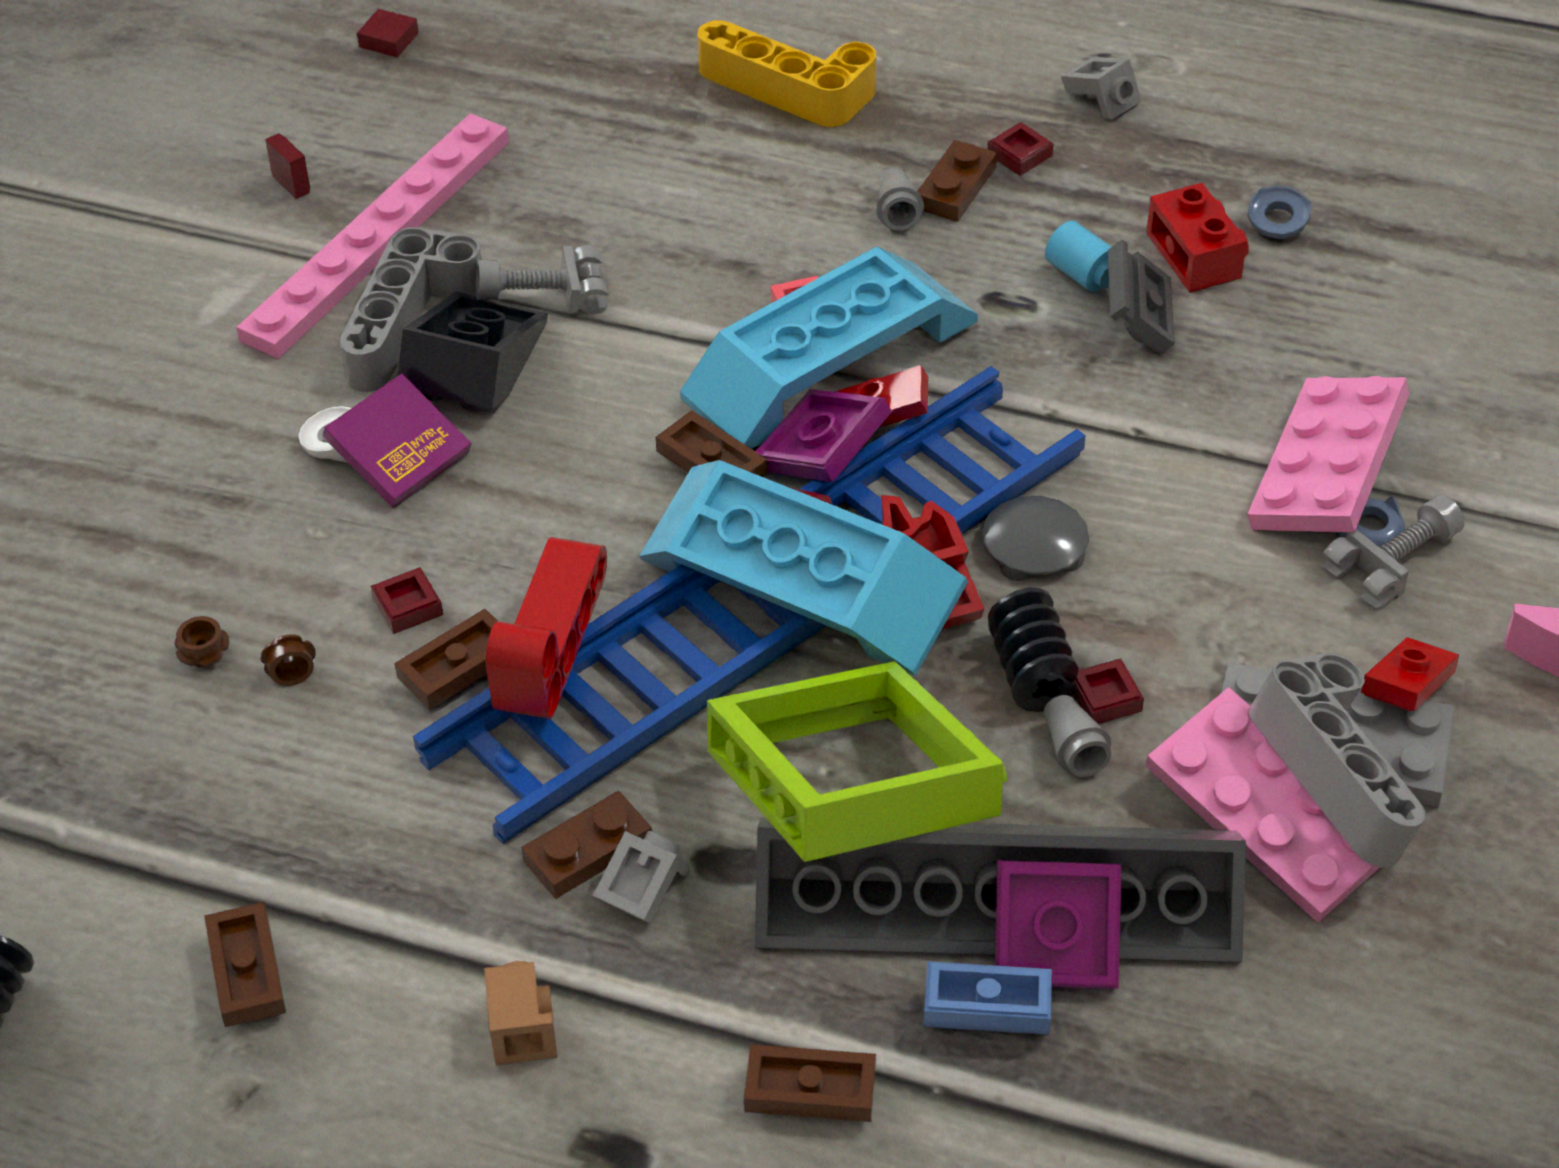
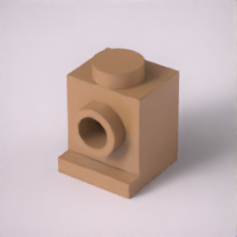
(519, 1014)

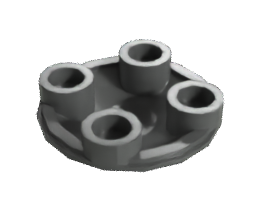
(1035, 537)

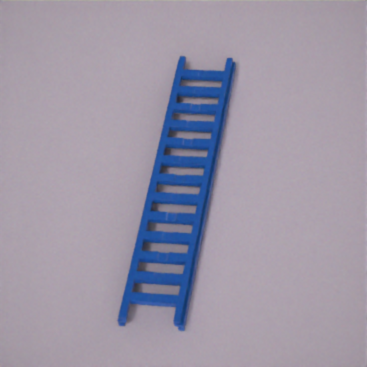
(686, 587)

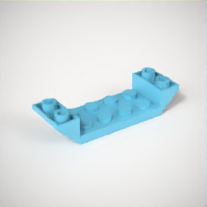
(813, 335)
(809, 560)

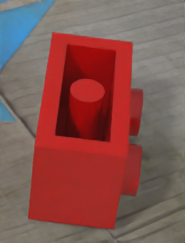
(1196, 237)

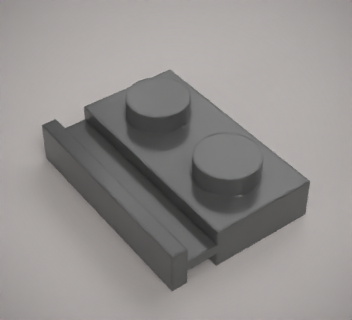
(1141, 297)

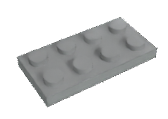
(1409, 741)

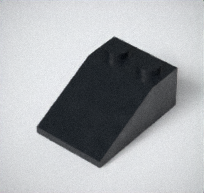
(469, 350)

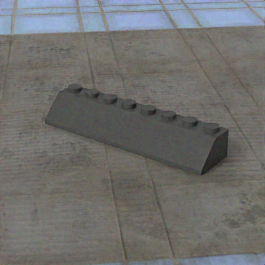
(940, 889)

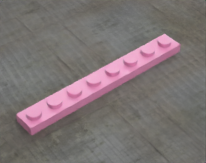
(359, 246)

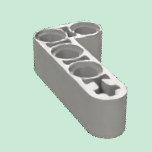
(410, 271)
(1308, 726)

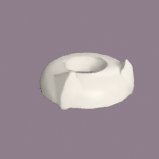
(312, 432)

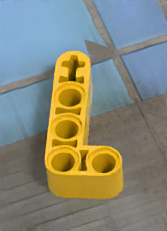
(788, 78)

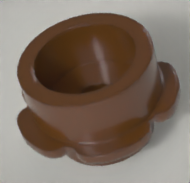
(200, 641)
(288, 659)

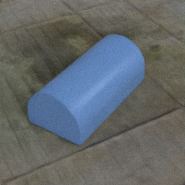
(988, 998)

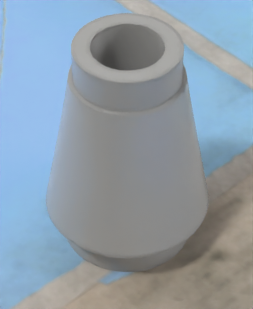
(898, 200)
(1077, 737)

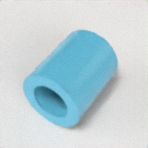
(1079, 255)

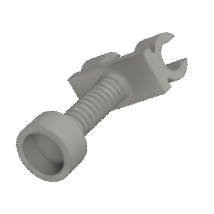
(492, 279)
(1387, 578)

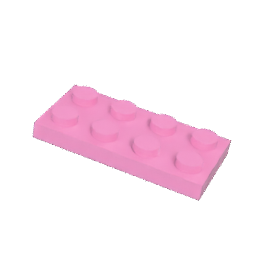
(1329, 454)
(1241, 784)

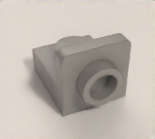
(1108, 81)
(640, 874)

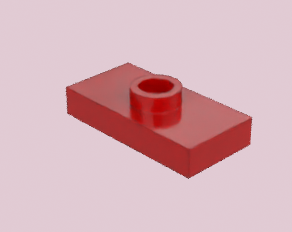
(904, 392)
(1409, 674)

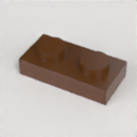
(957, 179)
(697, 442)
(448, 661)
(582, 844)
(244, 964)
(810, 1083)

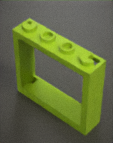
(827, 824)

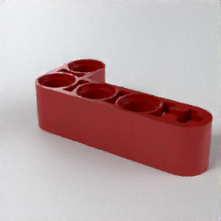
(536, 654)

